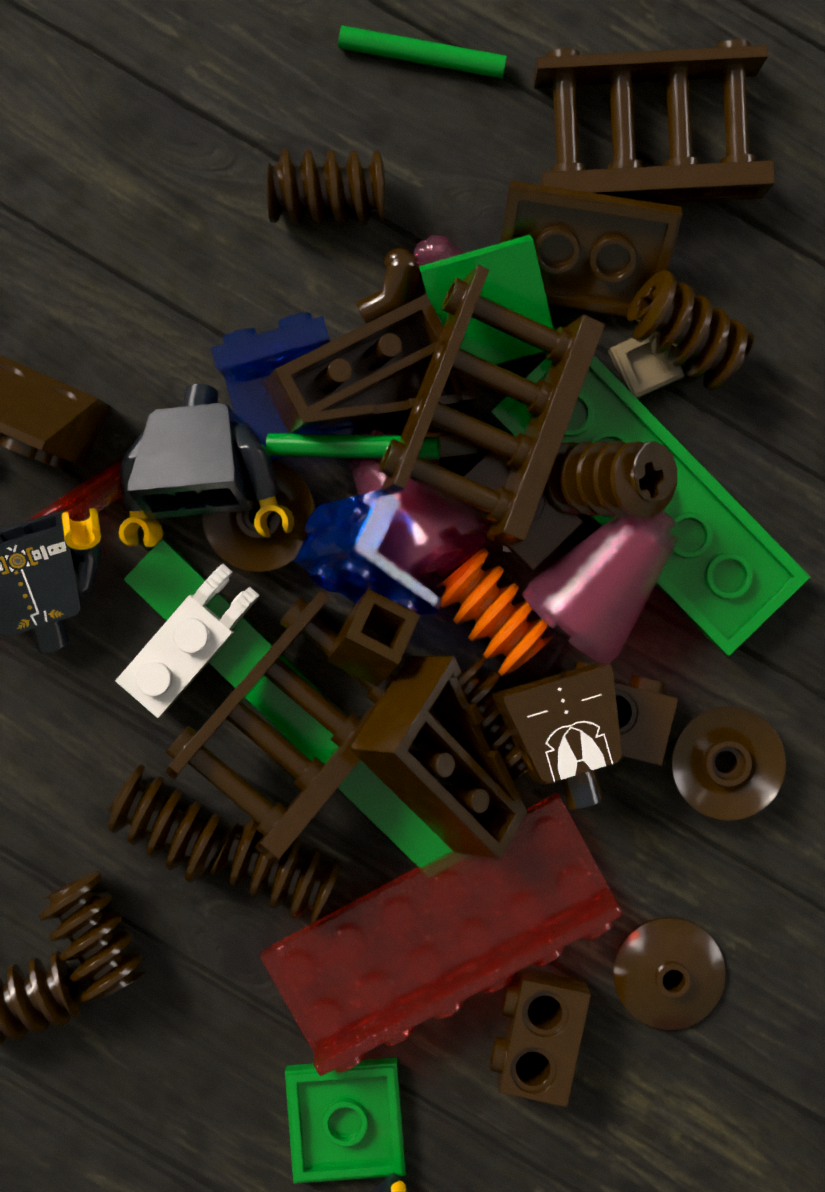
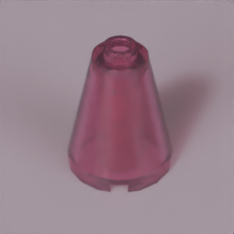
(428, 527)
(604, 583)

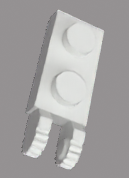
(184, 645)

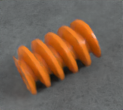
(494, 613)

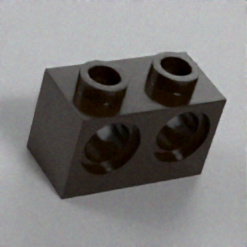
(553, 1036)

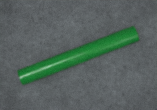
(422, 52)
(342, 445)

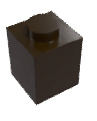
(373, 637)

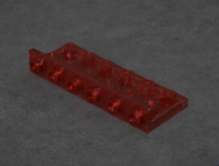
(440, 938)

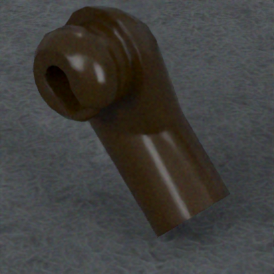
(398, 285)

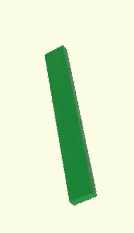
(164, 582)

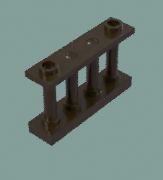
(681, 176)
(547, 401)
(313, 777)

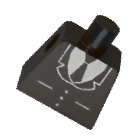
(566, 729)

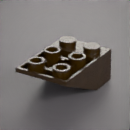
(47, 416)

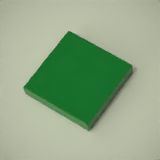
(512, 282)
(345, 1122)

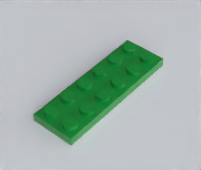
(725, 564)

